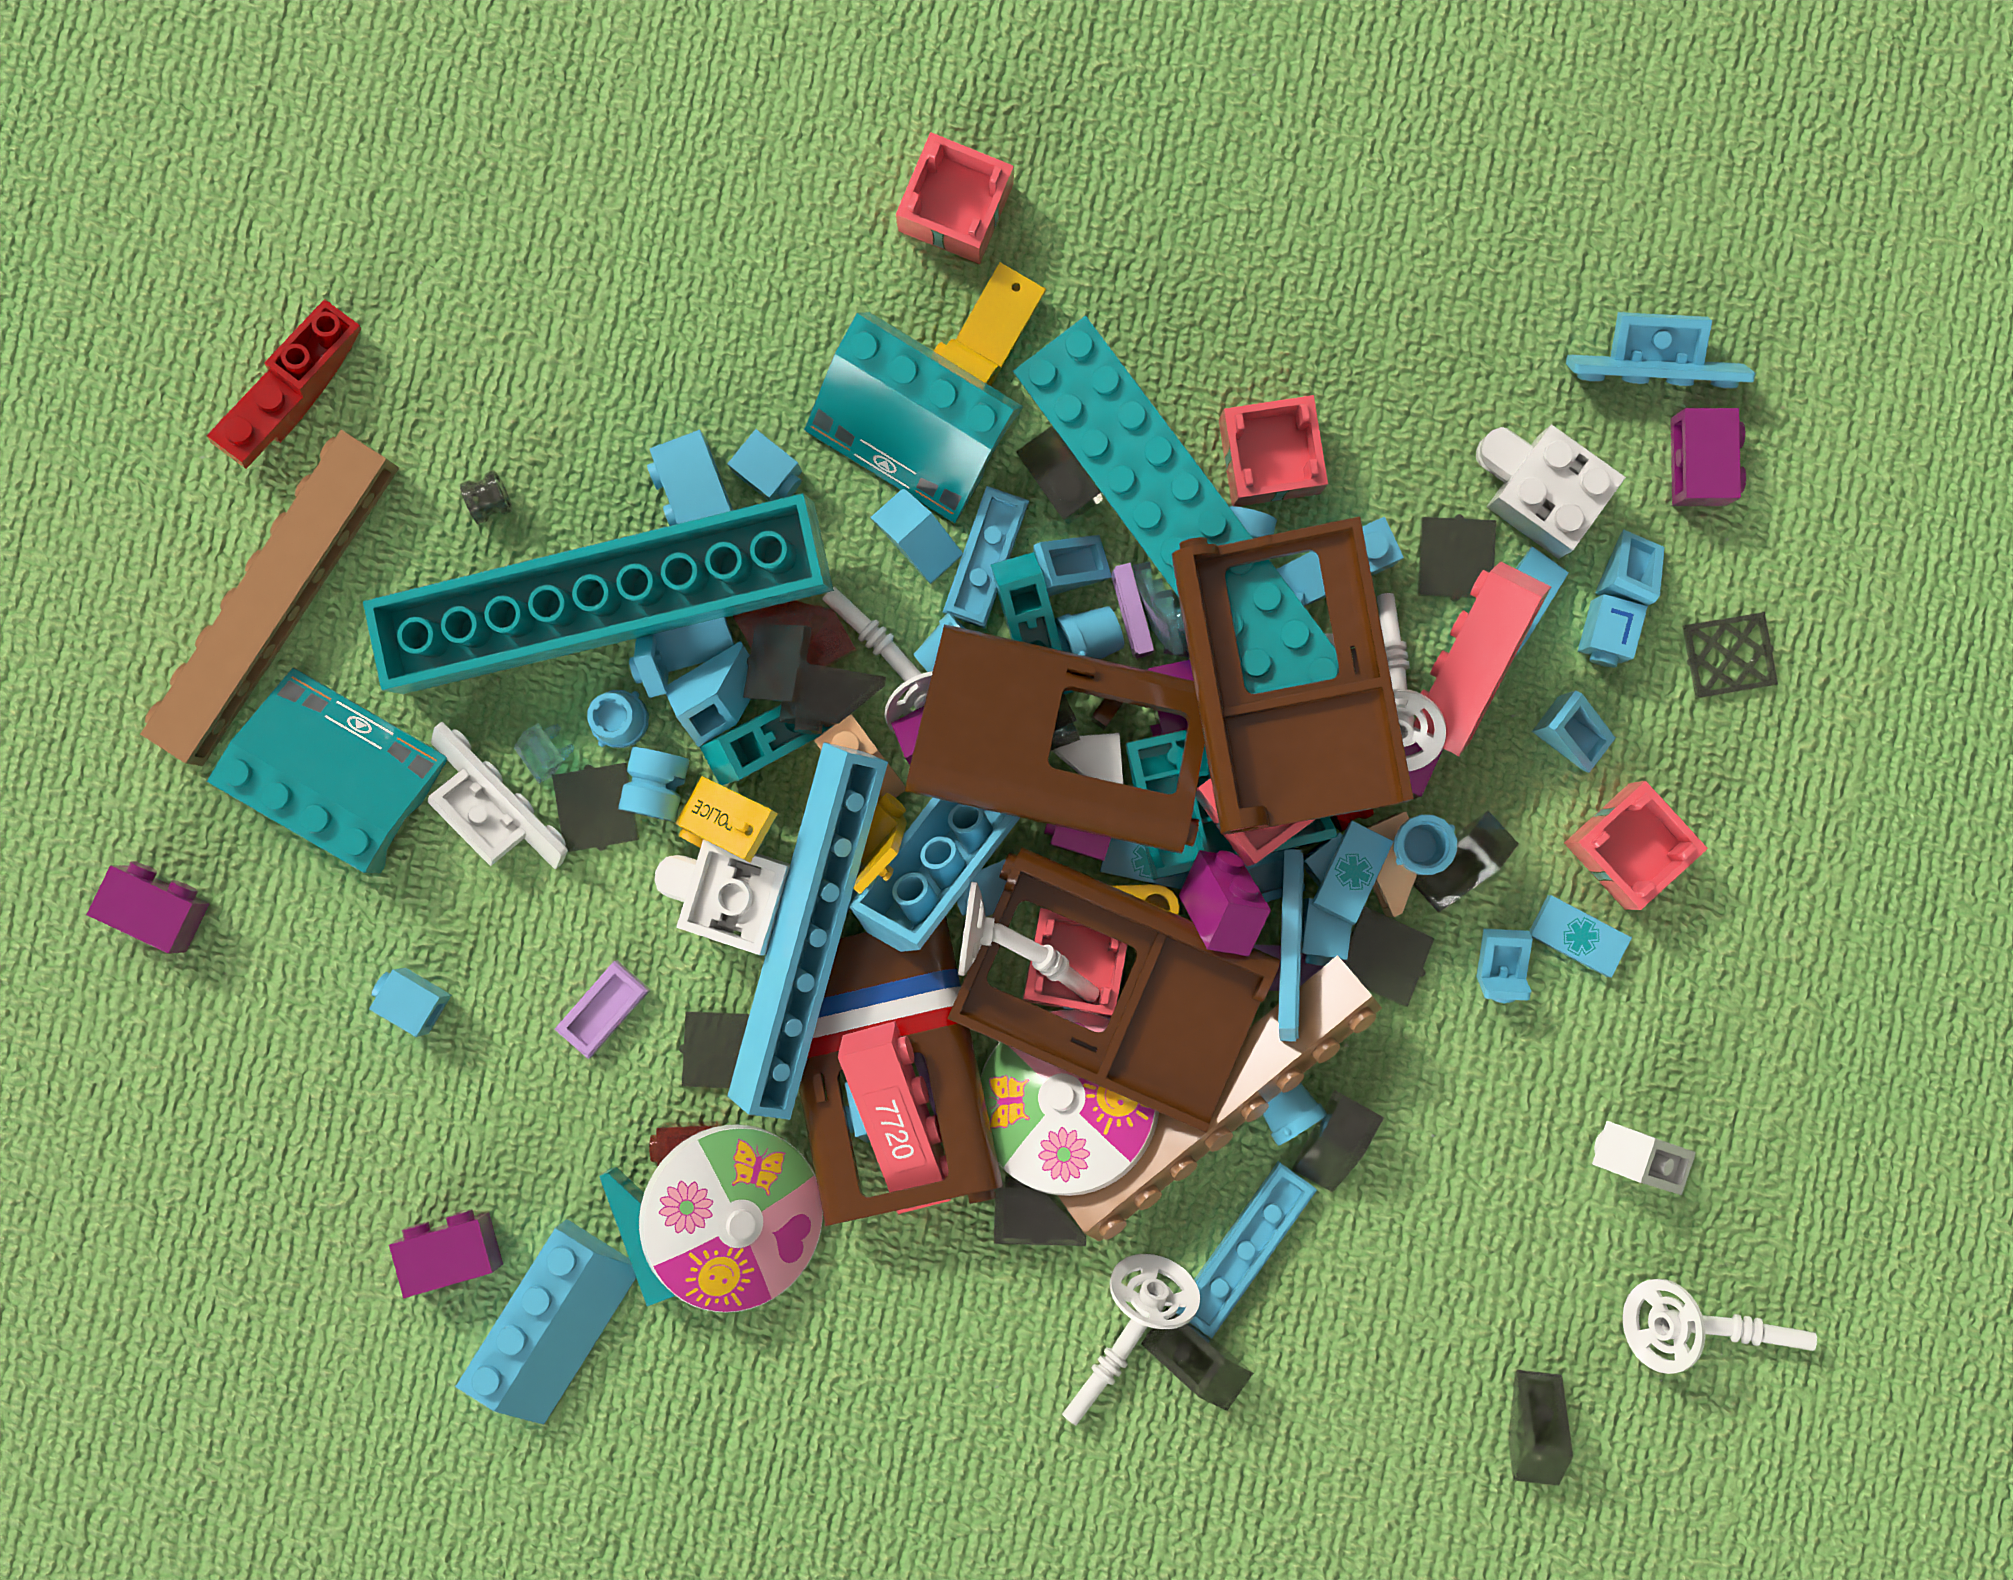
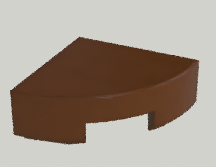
(1105, 712)

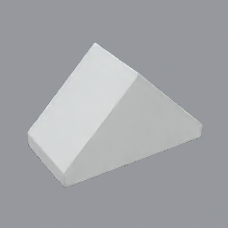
(1094, 756)

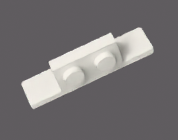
(485, 809)

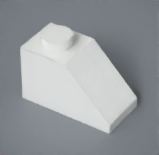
(1643, 1158)

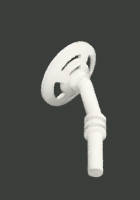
(883, 645)
(1409, 701)
(1050, 962)
(1149, 1307)
(1688, 1319)

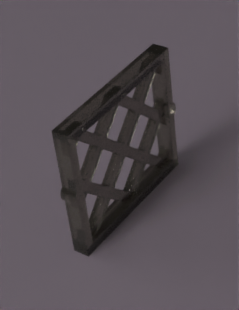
(1764, 649)

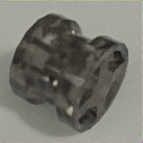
(486, 497)

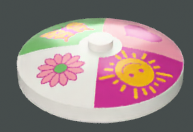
(1058, 1127)
(730, 1218)

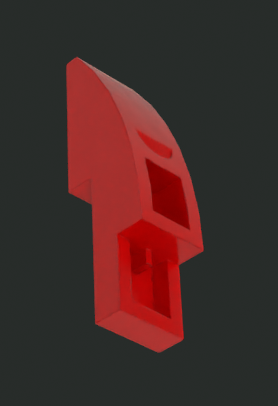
(290, 387)

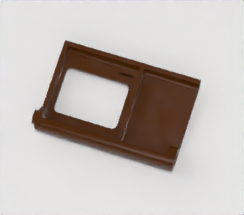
(993, 729)
(1302, 746)

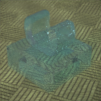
(539, 752)

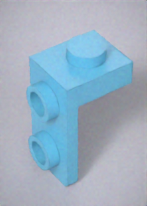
(677, 649)

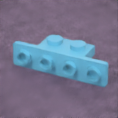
(1660, 348)

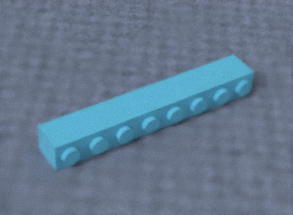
(807, 931)

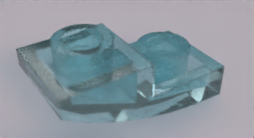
(1160, 608)

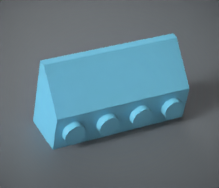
(930, 872)
(549, 1325)

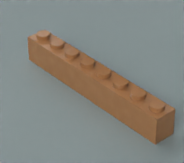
(269, 599)
(1330, 1010)

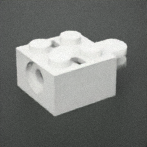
(1548, 487)
(725, 895)

